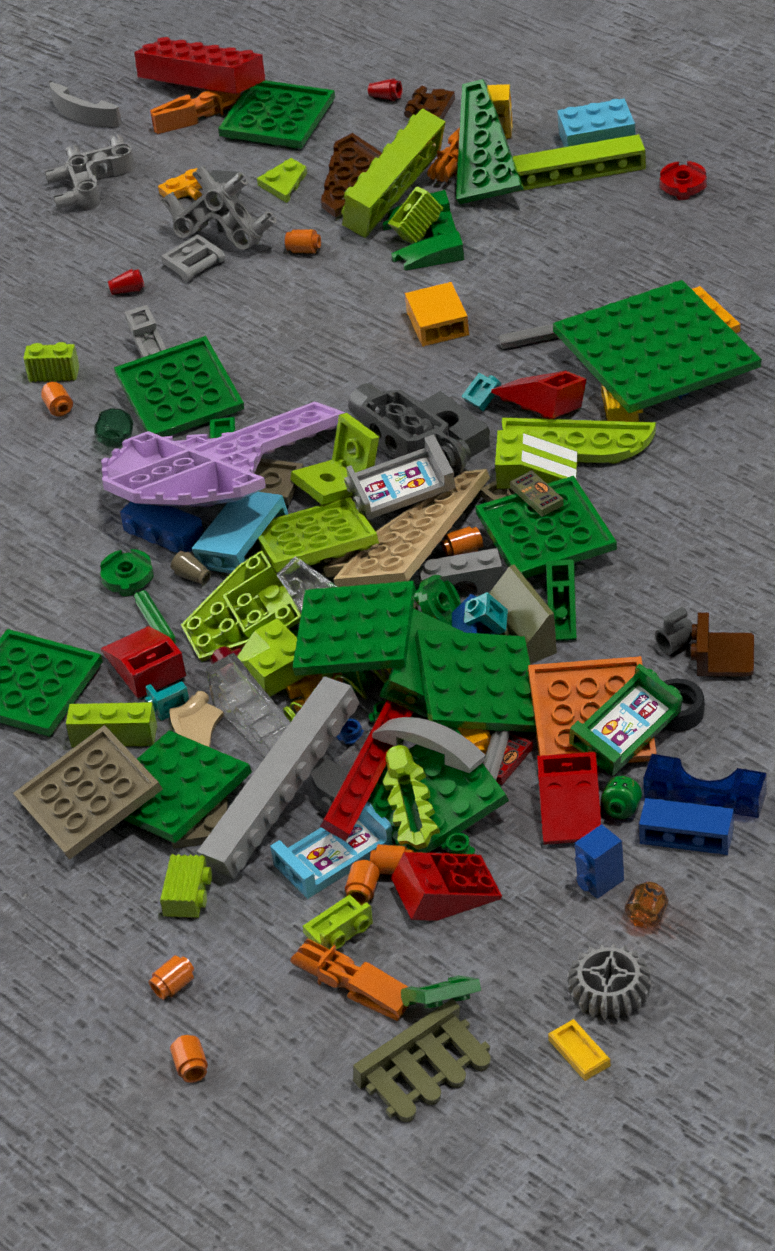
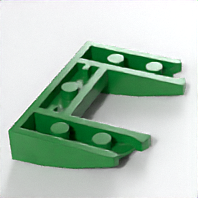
(441, 248)

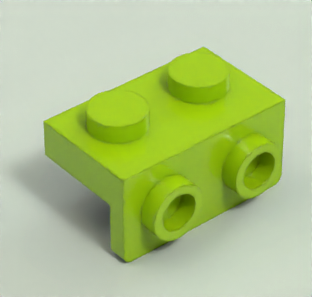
(339, 923)

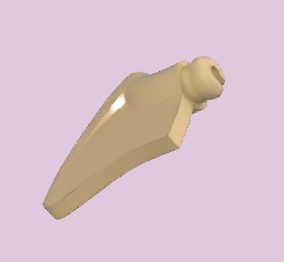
(196, 718)

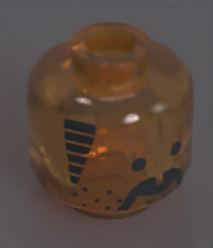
(646, 905)

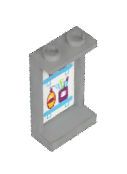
(401, 480)

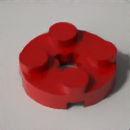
(683, 179)

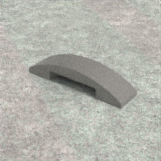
(100, 114)
(144, 331)
(458, 750)

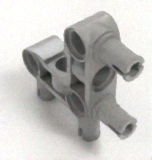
(84, 170)
(229, 212)

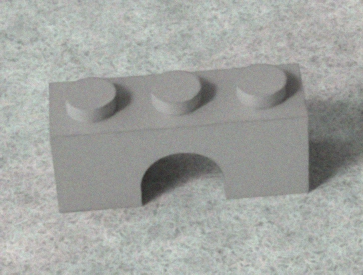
(479, 567)

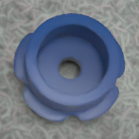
(350, 732)

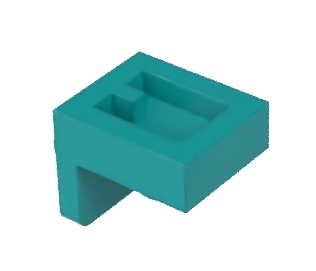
(479, 391)
(488, 611)
(166, 699)

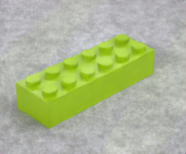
(392, 172)

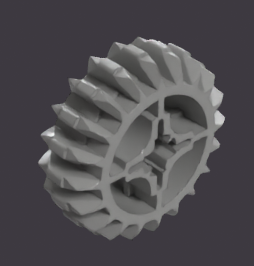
(609, 981)

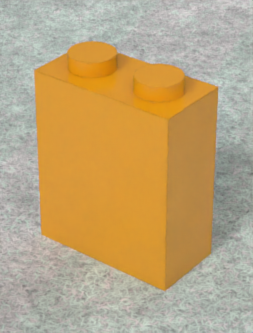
(437, 314)

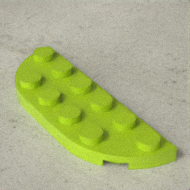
(593, 439)

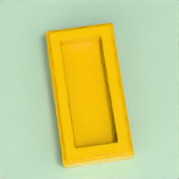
(579, 1049)

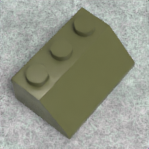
(526, 614)

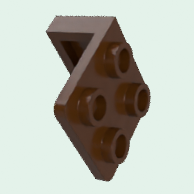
(721, 651)

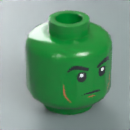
(621, 794)

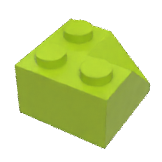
(271, 656)

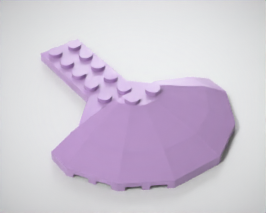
(203, 469)

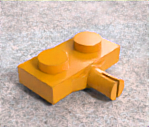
(181, 186)

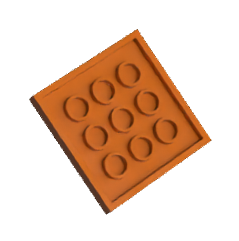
(573, 693)

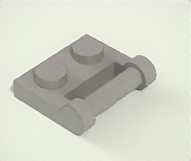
(190, 252)

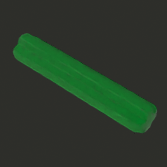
(152, 614)

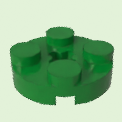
(126, 583)
(437, 598)

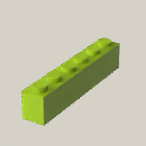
(581, 162)

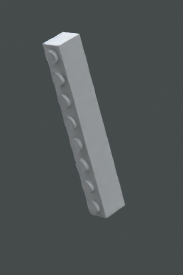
(278, 777)

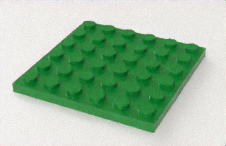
(656, 346)

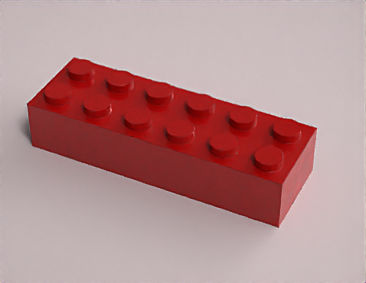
(200, 65)

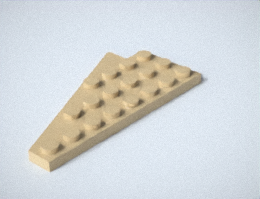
(408, 537)

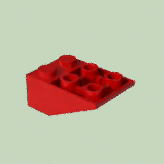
(546, 393)
(145, 660)
(568, 796)
(443, 884)

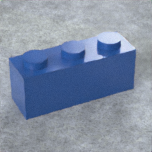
(162, 526)
(686, 826)

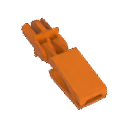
(186, 111)
(446, 161)
(366, 983)

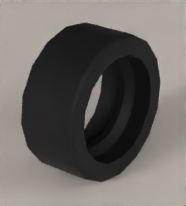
(692, 716)

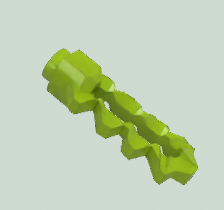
(404, 771)

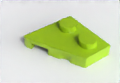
(283, 179)

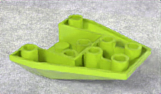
(239, 607)

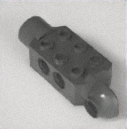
(404, 424)

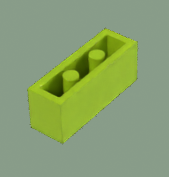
(129, 722)

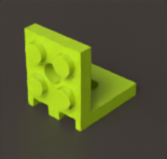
(353, 447)

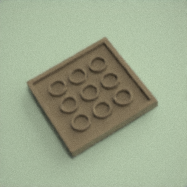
(87, 792)

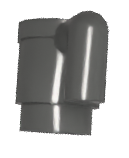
(675, 631)

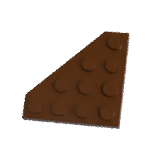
(348, 161)

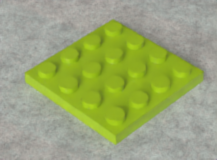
(317, 534)

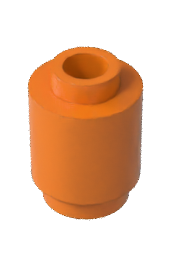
(302, 241)
(56, 399)
(462, 541)
(387, 857)
(362, 881)
(171, 977)
(189, 1058)

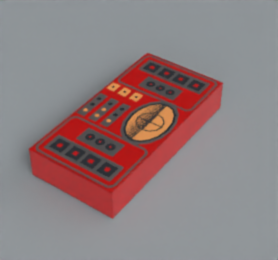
(515, 752)

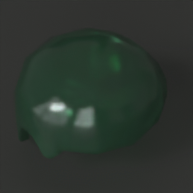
(113, 427)

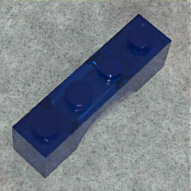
(740, 791)

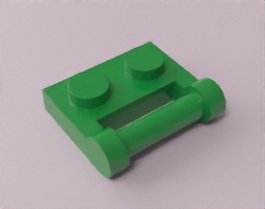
(432, 995)

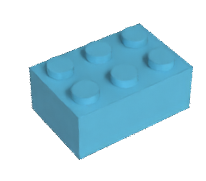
(595, 122)

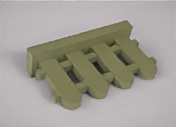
(412, 1046)

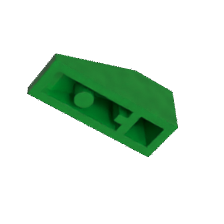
(562, 597)

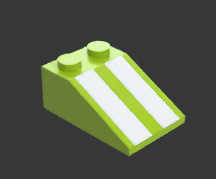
(524, 451)

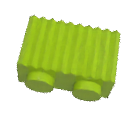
(415, 215)
(51, 362)
(185, 886)

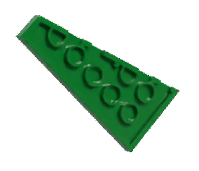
(483, 155)

